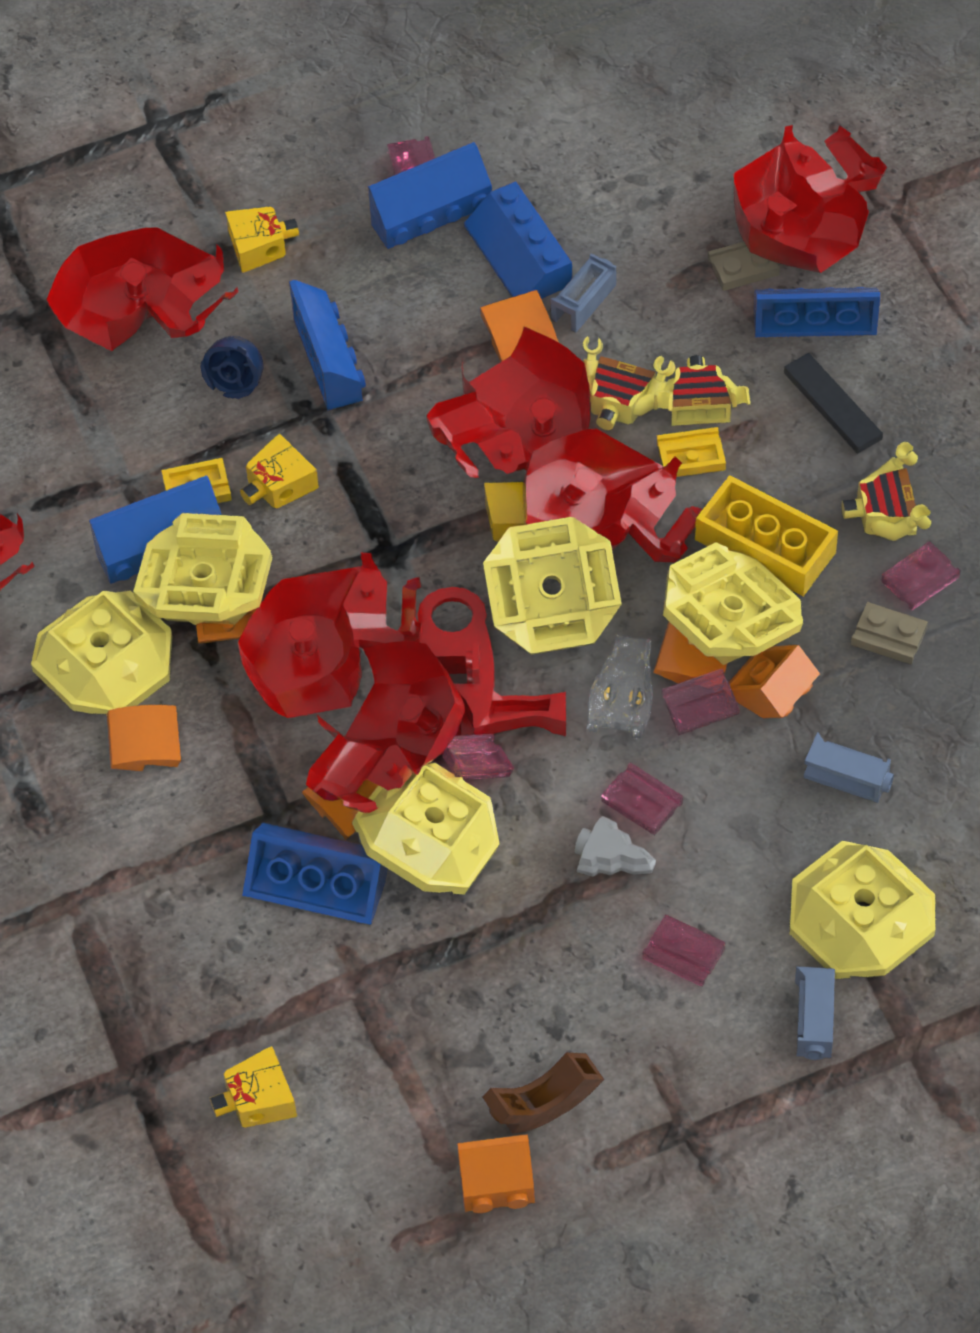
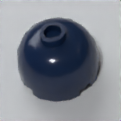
(232, 366)

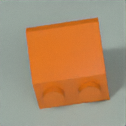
(774, 681)
(496, 1173)

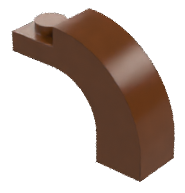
(547, 1097)

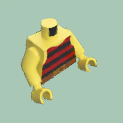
(621, 389)
(700, 394)
(887, 499)

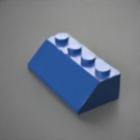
(428, 195)
(518, 243)
(816, 312)
(326, 345)
(124, 533)
(313, 873)

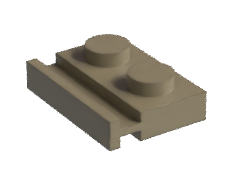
(738, 266)
(889, 633)

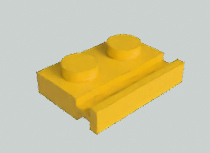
(696, 449)
(212, 468)

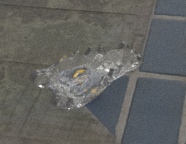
(623, 690)

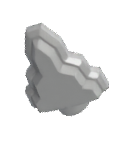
(610, 851)

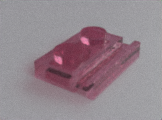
(409, 154)
(920, 575)
(700, 701)
(477, 757)
(642, 798)
(684, 950)

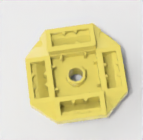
(557, 551)
(204, 570)
(729, 604)
(111, 676)
(431, 830)
(853, 936)

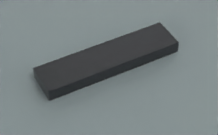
(833, 403)

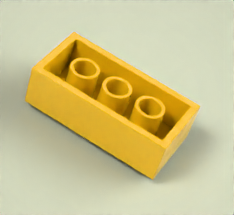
(768, 530)

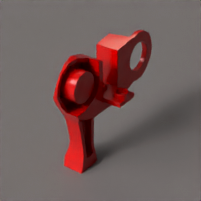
(472, 654)

